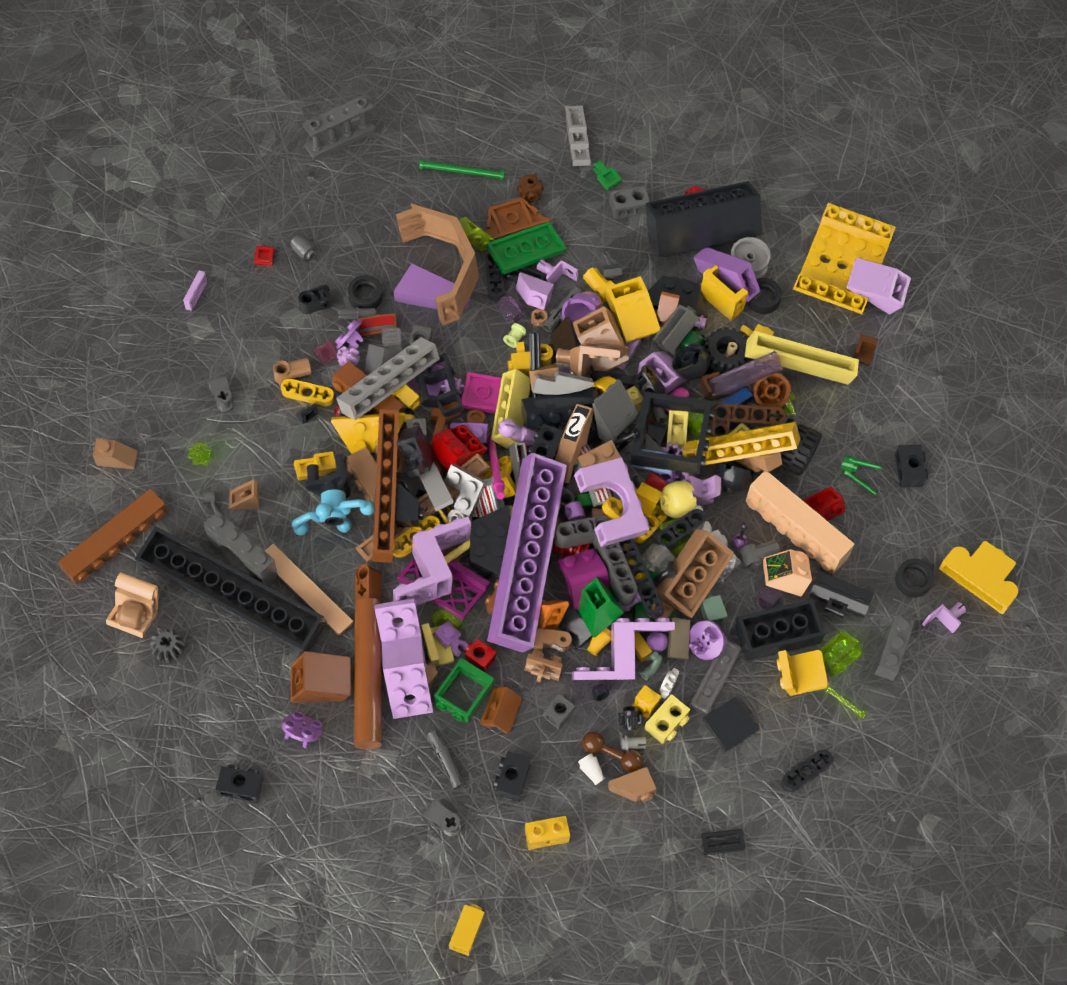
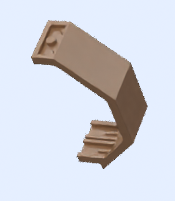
(427, 222)

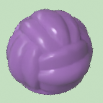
(657, 641)

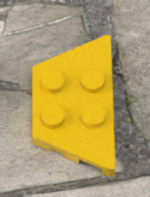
(360, 432)

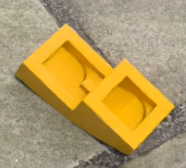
(324, 460)

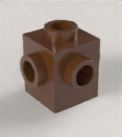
(530, 188)

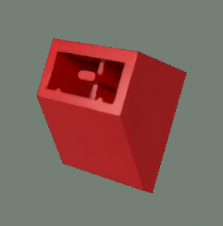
(456, 446)

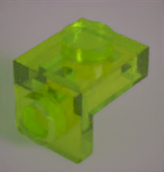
(445, 615)

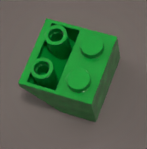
(598, 607)

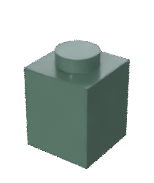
(713, 609)

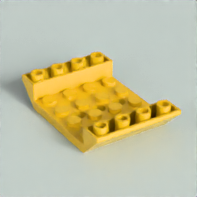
(841, 240)

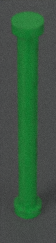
(461, 169)

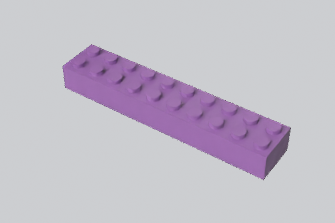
(527, 553)

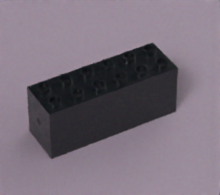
(704, 219)

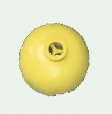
(677, 499)

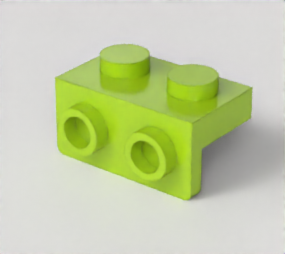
(475, 234)

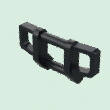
(446, 398)

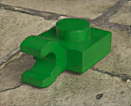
(607, 177)

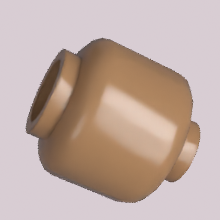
(130, 614)

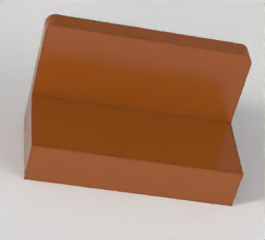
(501, 709)

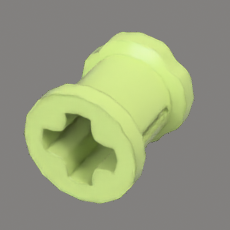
(514, 335)

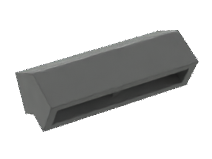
(515, 458)

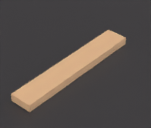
(309, 592)

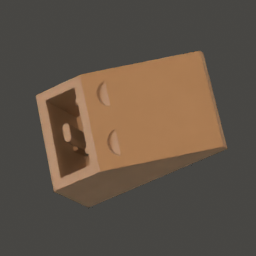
(600, 328)

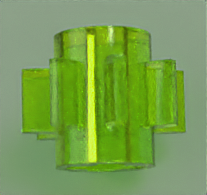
(200, 453)

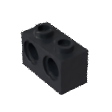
(544, 446)

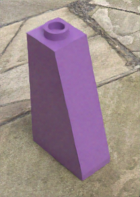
(732, 271)
(421, 287)

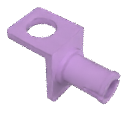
(554, 272)
(947, 617)

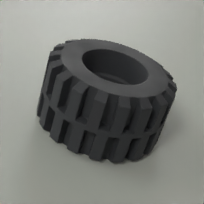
(720, 340)
(798, 459)

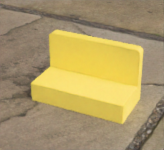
(436, 652)

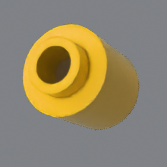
(546, 355)

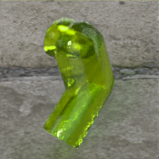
(788, 406)

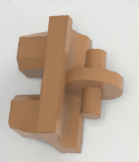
(543, 667)

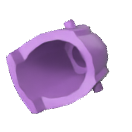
(581, 305)

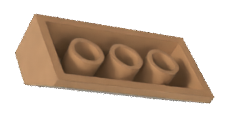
(696, 572)

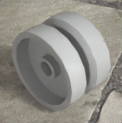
(755, 252)

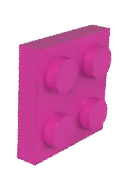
(481, 392)

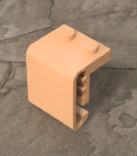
(136, 591)

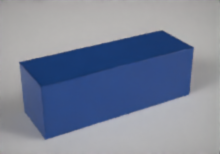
(739, 398)

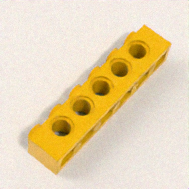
(747, 443)

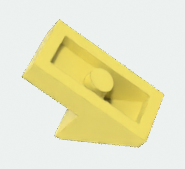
(677, 427)

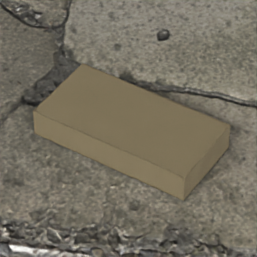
(679, 639)

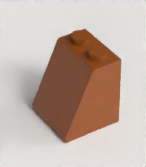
(320, 678)

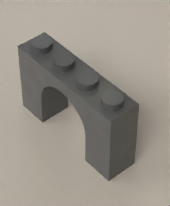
(226, 536)

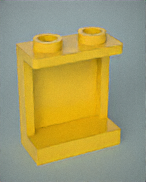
(721, 296)

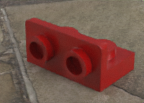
(827, 503)

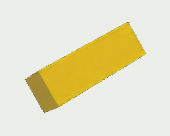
(642, 649)

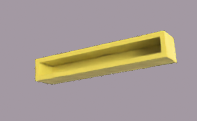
(803, 357)

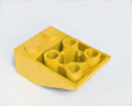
(632, 309)

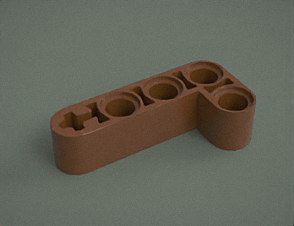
(729, 416)

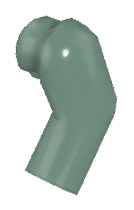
(653, 667)

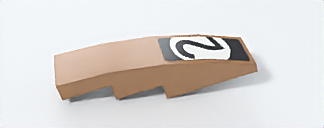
(574, 438)

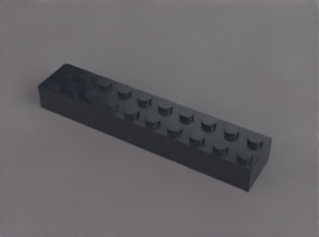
(231, 590)

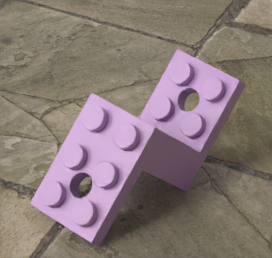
(426, 550)
(623, 649)
(403, 658)

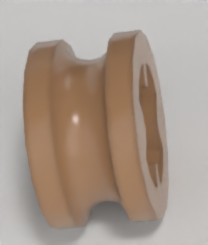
(537, 313)

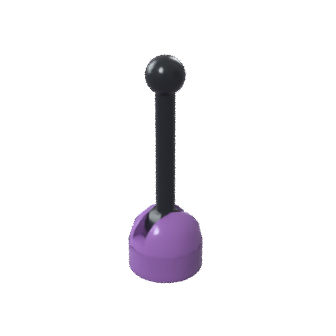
(740, 540)

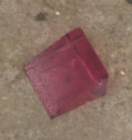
(325, 352)

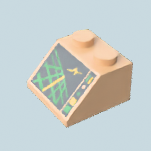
(788, 571)

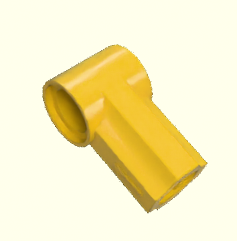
(597, 282)

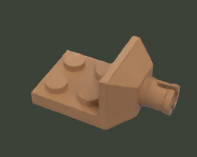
(580, 356)

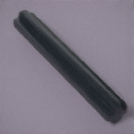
(535, 355)

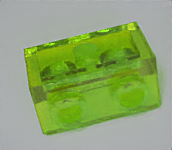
(840, 652)

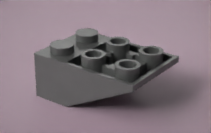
(615, 413)

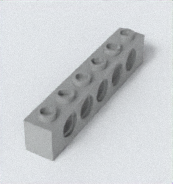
(388, 378)

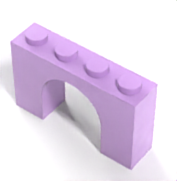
(615, 476)

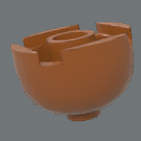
(772, 390)

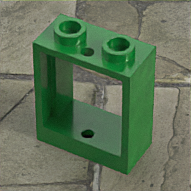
(474, 674)

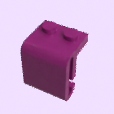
(580, 571)

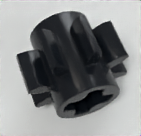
(630, 718)

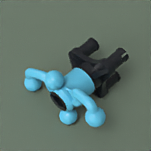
(333, 496)

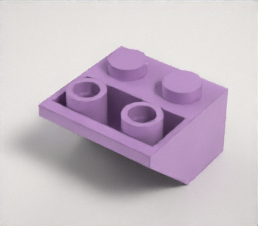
(662, 365)

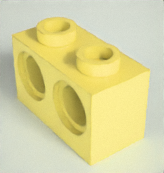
(664, 717)

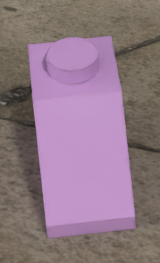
(534, 291)

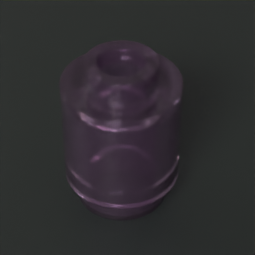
(510, 309)

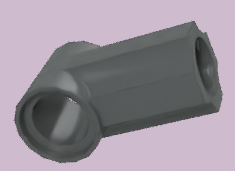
(754, 554)

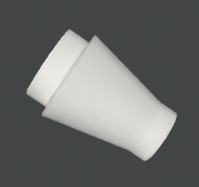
(591, 768)

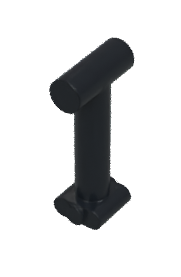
(668, 572)

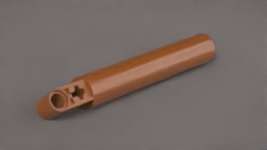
(367, 660)

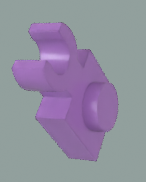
(449, 636)

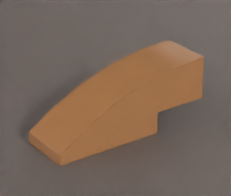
(762, 462)

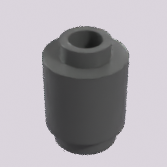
(303, 247)

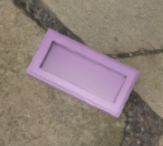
(195, 290)

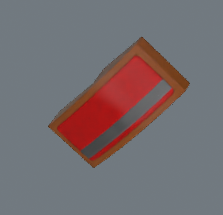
(374, 324)

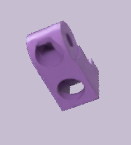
(573, 511)

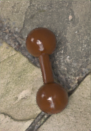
(594, 743)

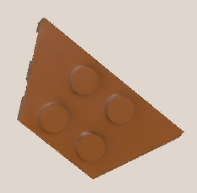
(512, 218)

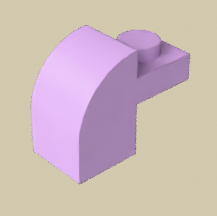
(705, 490)

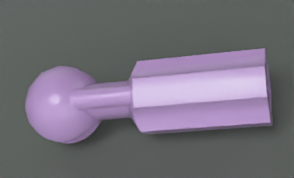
(522, 434)

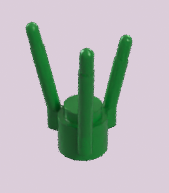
(851, 464)

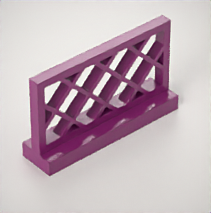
(466, 578)

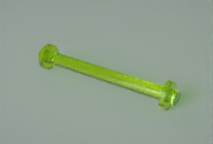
(860, 714)

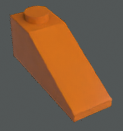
(551, 614)

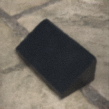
(575, 627)

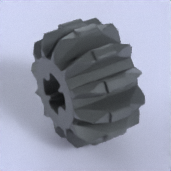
(161, 650)

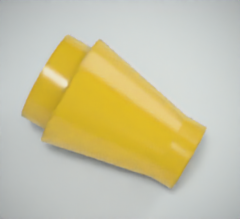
(599, 642)

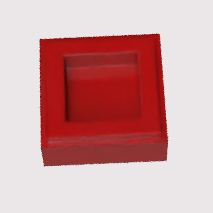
(264, 255)

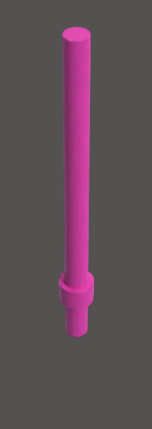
(498, 483)

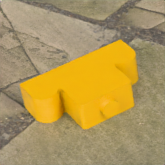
(983, 574)

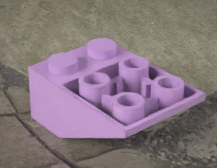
(881, 284)

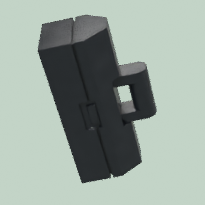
(841, 593)

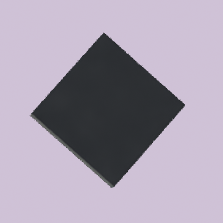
(730, 724)

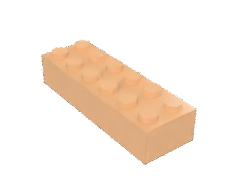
(799, 522)

